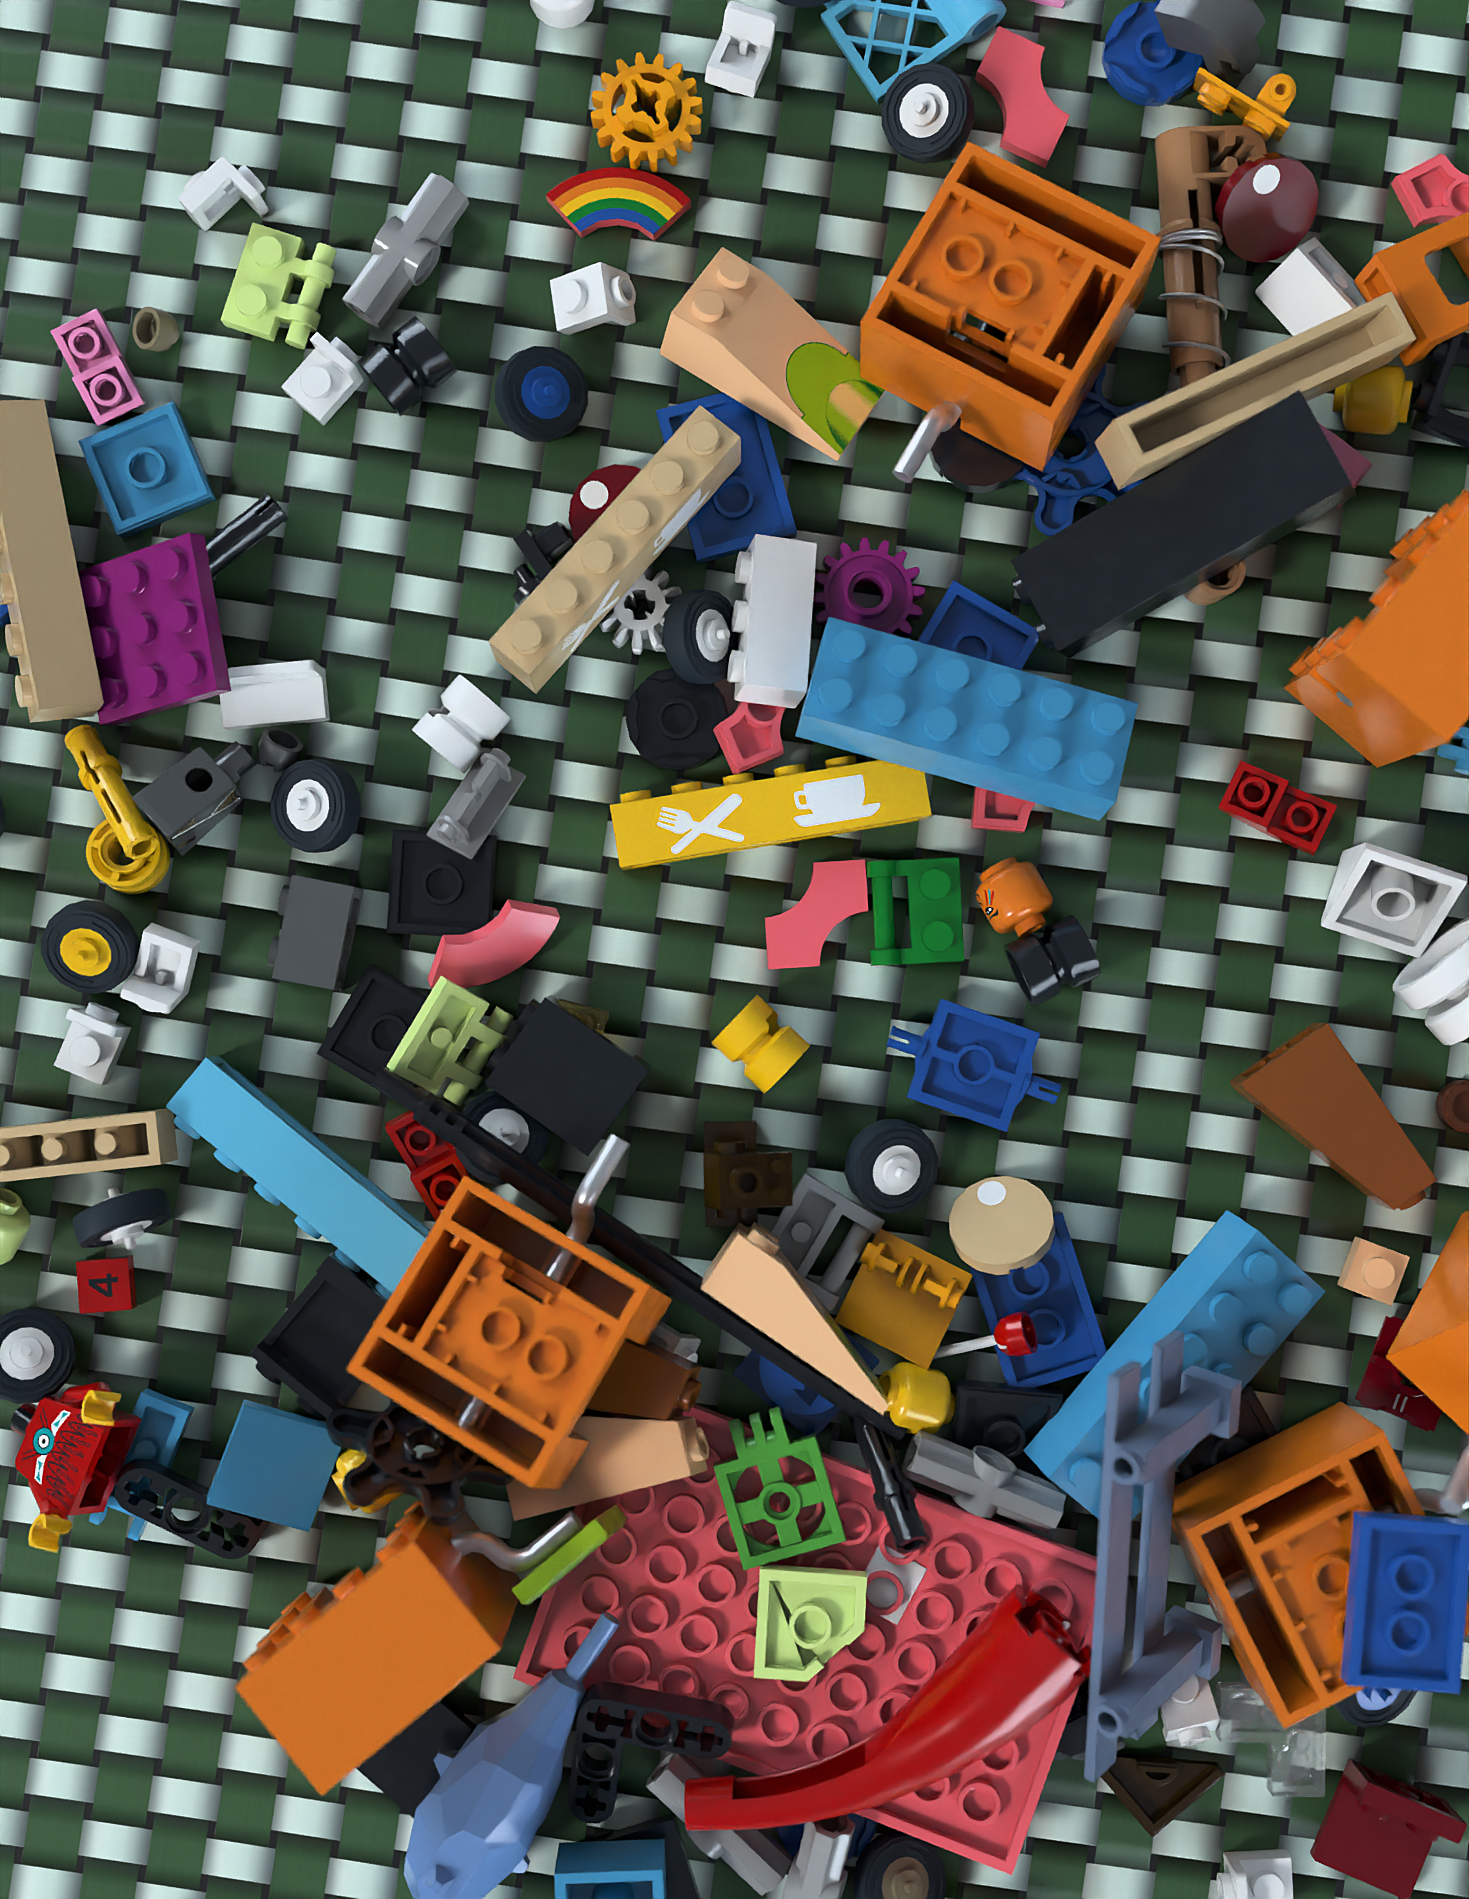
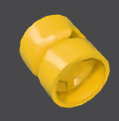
(761, 1044)

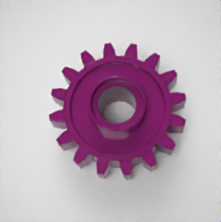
(873, 570)

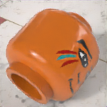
(1014, 897)

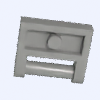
(809, 1224)

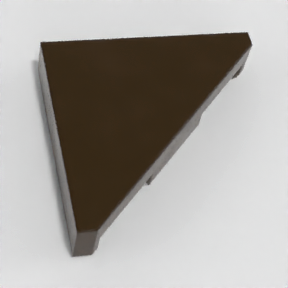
(1159, 1786)

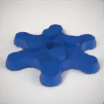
(1079, 476)

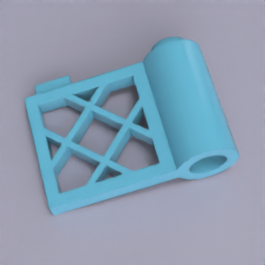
(958, 19)

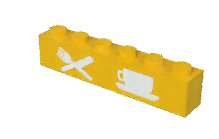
(766, 811)

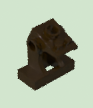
(739, 1177)

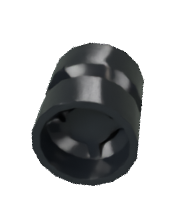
(407, 366)
(1052, 960)

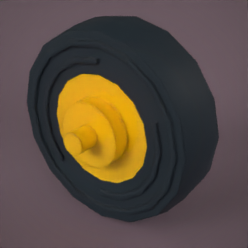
(90, 946)

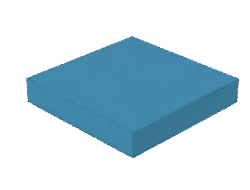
(147, 470)
(274, 1466)

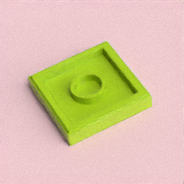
(570, 1555)

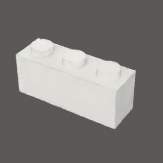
(773, 621)

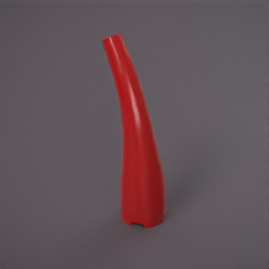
(977, 1701)

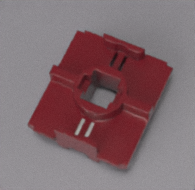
(1382, 1387)

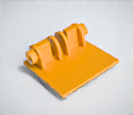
(1262, 114)
(903, 1298)

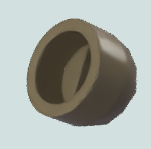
(155, 329)

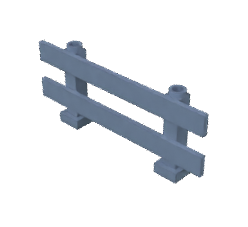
(1167, 1644)

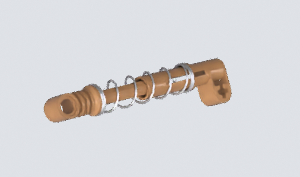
(1190, 265)

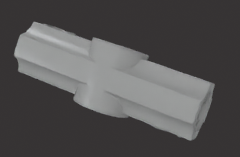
(406, 250)
(983, 1481)
(749, 1852)
(820, 1862)

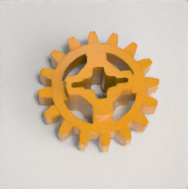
(659, 93)

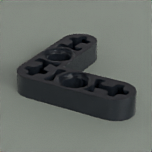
(146, 1505)
(615, 1731)

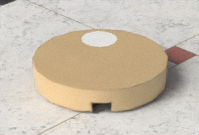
(1001, 1225)

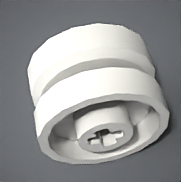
(1441, 984)

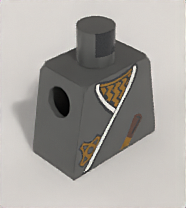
(182, 811)

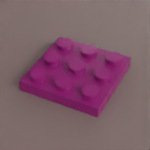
(155, 629)

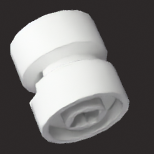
(461, 723)

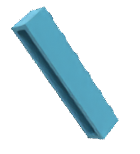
(299, 1171)

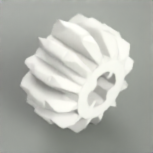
(649, 628)

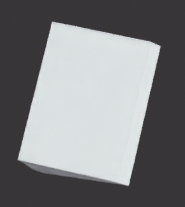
(1390, 898)

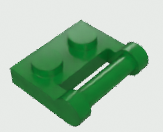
(932, 911)

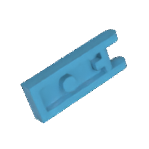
(156, 1439)

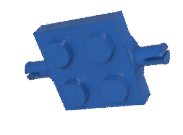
(973, 1065)

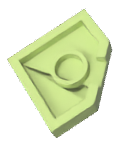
(805, 1618)

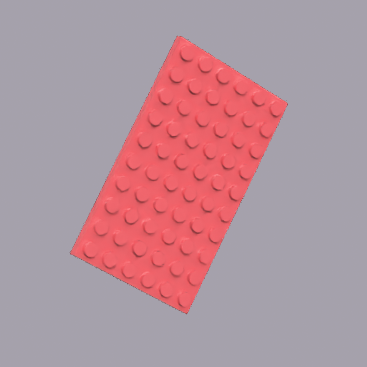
(694, 1621)

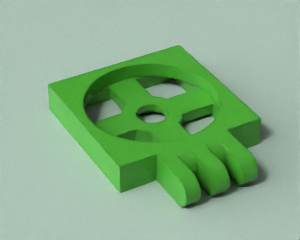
(764, 1451)

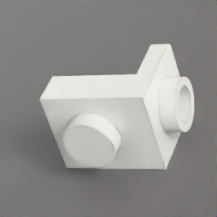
(742, 49)
(219, 188)
(592, 298)
(162, 969)
(1190, 1713)

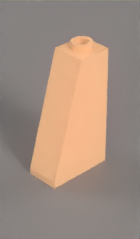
(620, 1458)

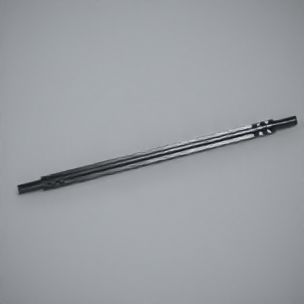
(617, 1239)

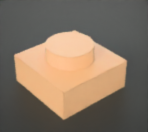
(1373, 1271)

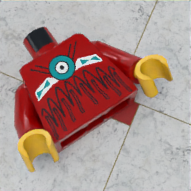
(71, 1455)

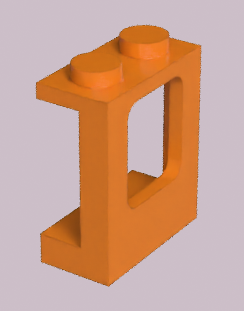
(1421, 299)

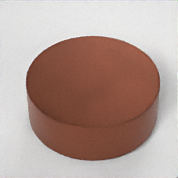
(1453, 1105)

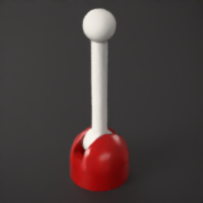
(1013, 1335)

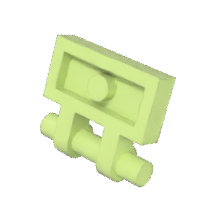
(264, 283)
(440, 1034)

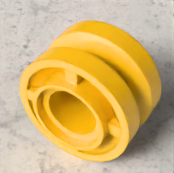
(135, 878)

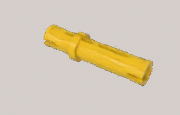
(102, 776)

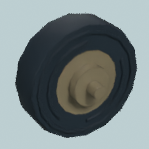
(899, 1868)

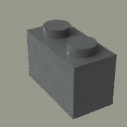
(315, 932)

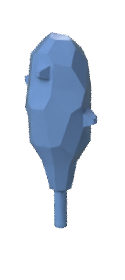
(499, 1786)

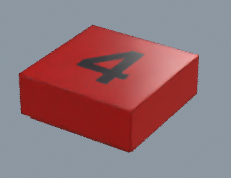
(106, 1284)

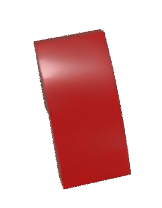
(1277, 808)
(430, 1159)

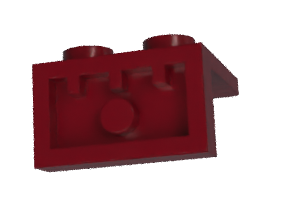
(1382, 1829)

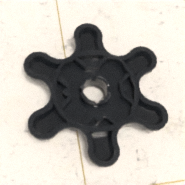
(393, 1465)

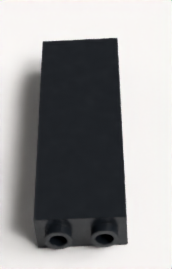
(1182, 527)

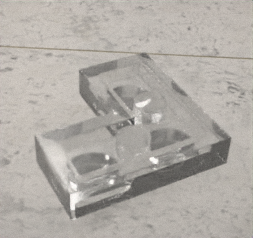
(1293, 1754)

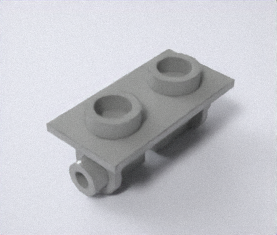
(477, 803)

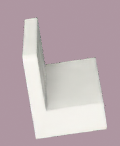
(1309, 289)
(275, 695)

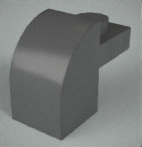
(1216, 30)

